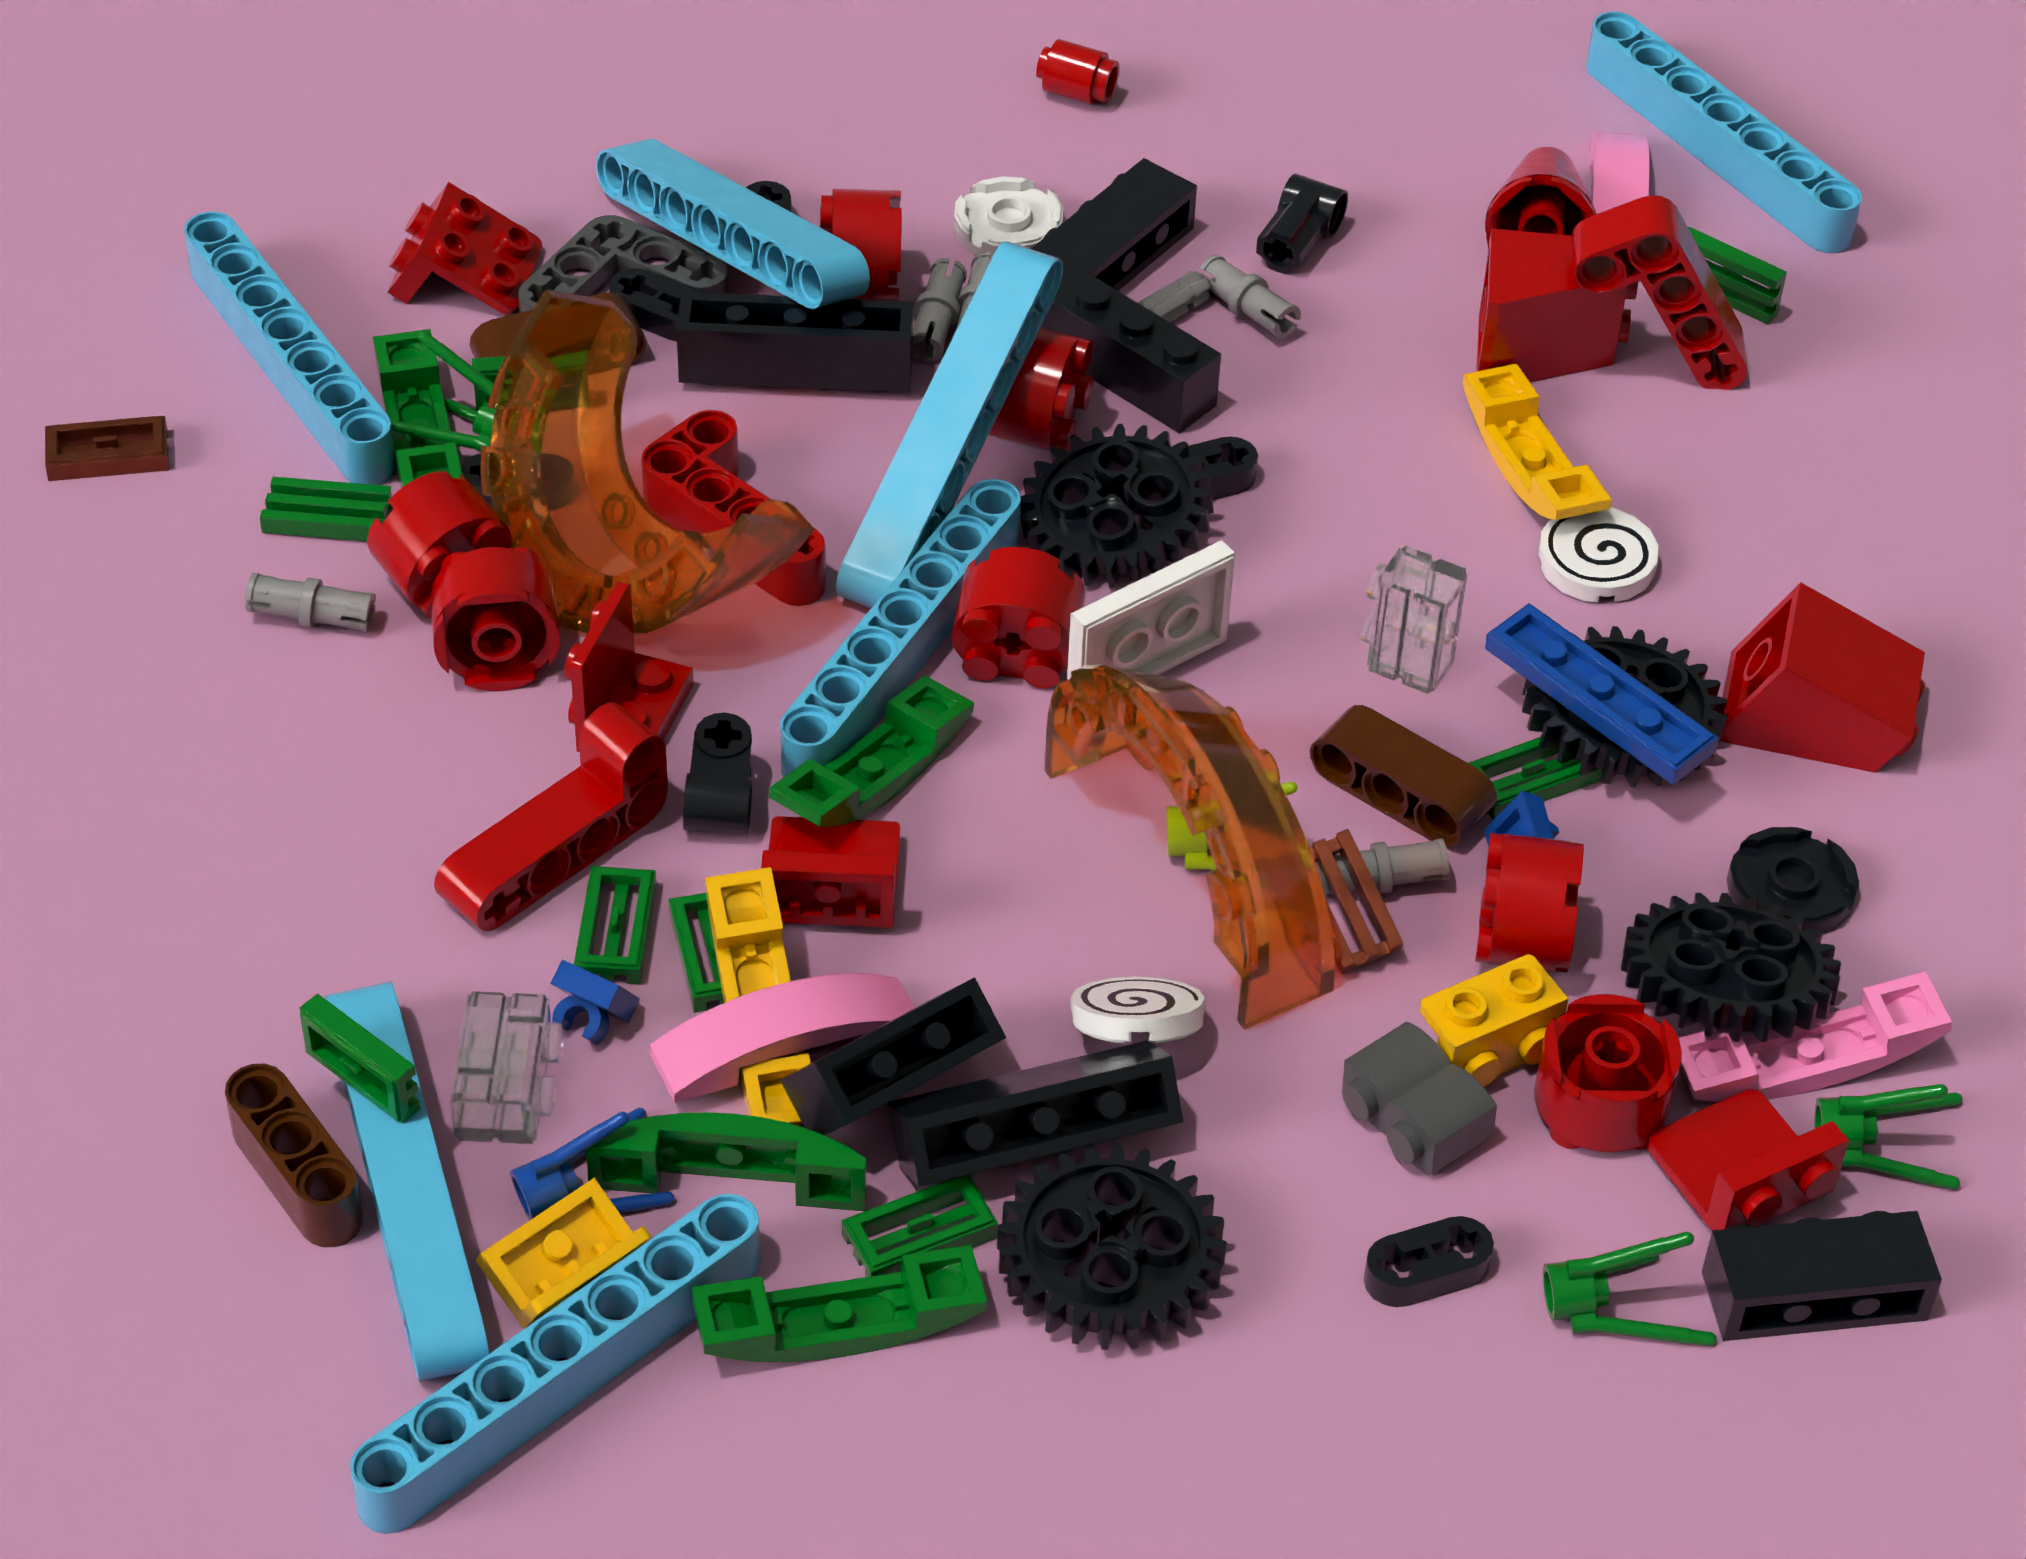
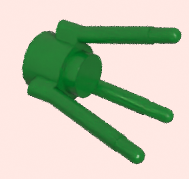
(481, 418)
(1858, 1122)
(1581, 1286)

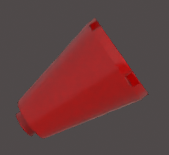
(1540, 196)

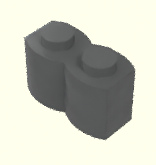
(1418, 1098)

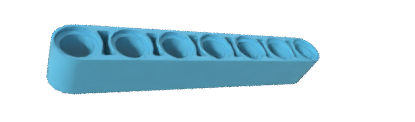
(1724, 132)
(733, 223)
(290, 349)
(952, 419)
(899, 630)
(414, 1209)
(544, 1388)

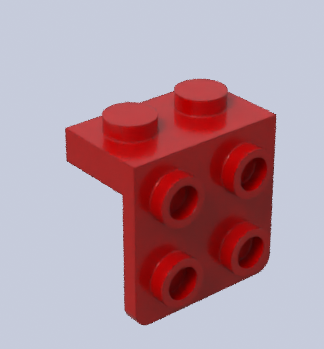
(468, 248)
(1746, 1162)

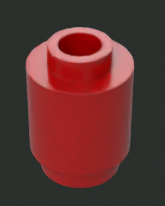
(1077, 72)

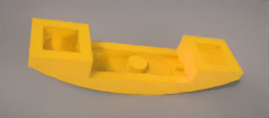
(1525, 450)
(751, 958)

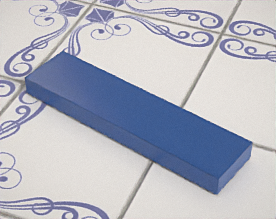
(1601, 693)

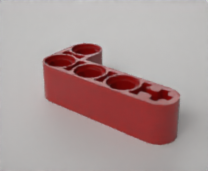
(1654, 246)
(696, 488)
(563, 827)

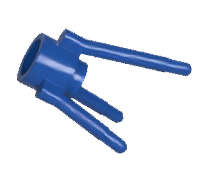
(553, 1177)

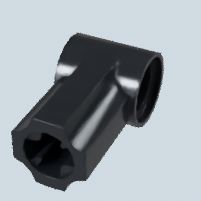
(1303, 215)

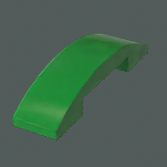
(415, 396)
(880, 764)
(730, 1147)
(842, 1316)

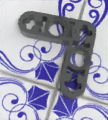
(622, 248)

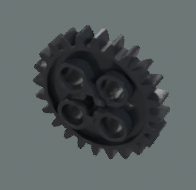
(1117, 504)
(1655, 668)
(1730, 967)
(1111, 1246)

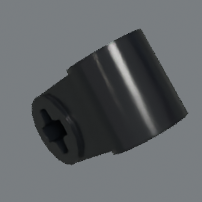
(719, 776)

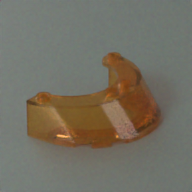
(568, 491)
(1266, 882)

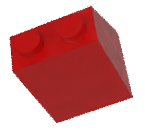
(1540, 315)
(1823, 685)

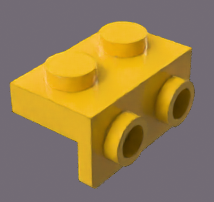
(1495, 1017)
(559, 1252)

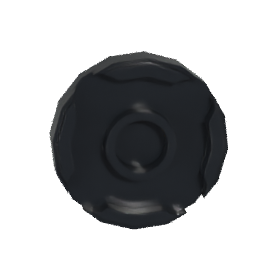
(1796, 873)

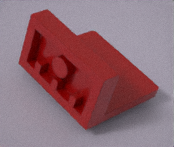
(611, 671)
(834, 872)

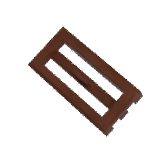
(106, 448)
(1391, 940)

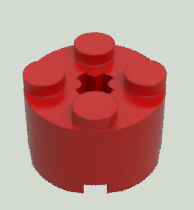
(872, 225)
(1047, 392)
(426, 525)
(1016, 616)
(494, 617)
(1529, 900)
(1606, 1074)

